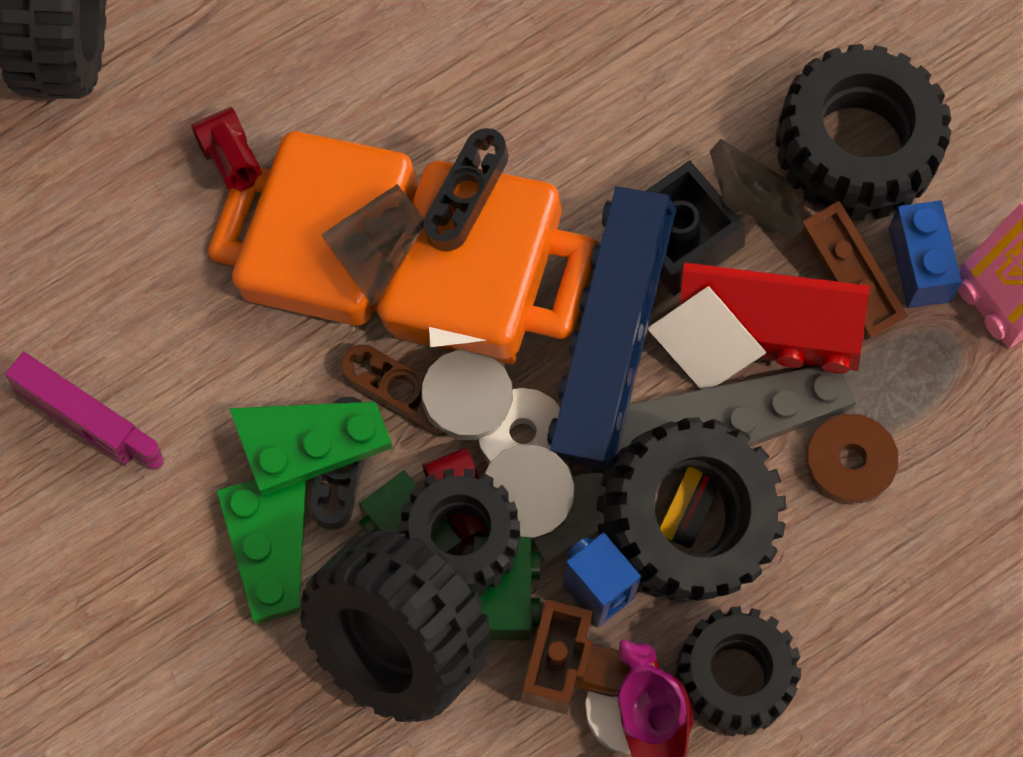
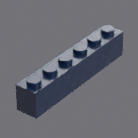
(612, 327)

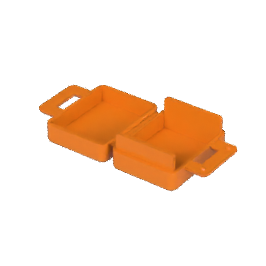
(473, 291)

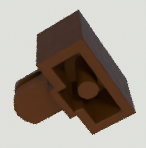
(568, 660)

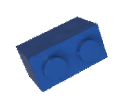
(924, 254)
(600, 578)

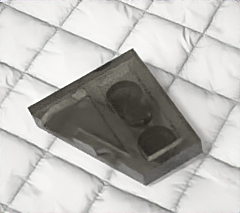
(376, 241)

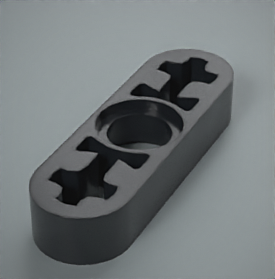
(467, 209)
(346, 497)

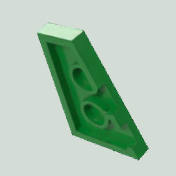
(307, 440)
(267, 545)

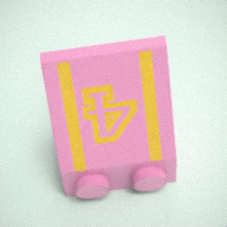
(995, 280)

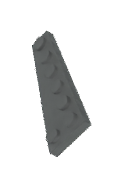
(757, 406)

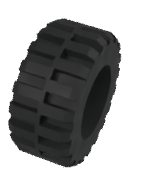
(52, 46)
(873, 83)
(747, 497)
(395, 626)

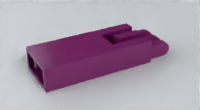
(82, 413)

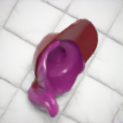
(652, 705)

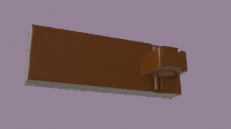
(850, 261)

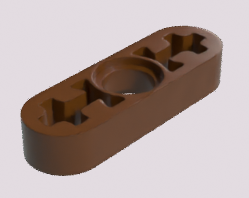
(366, 383)

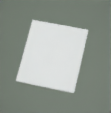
(706, 339)

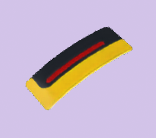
(689, 508)

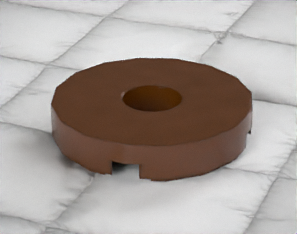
(863, 436)

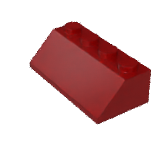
(790, 315)

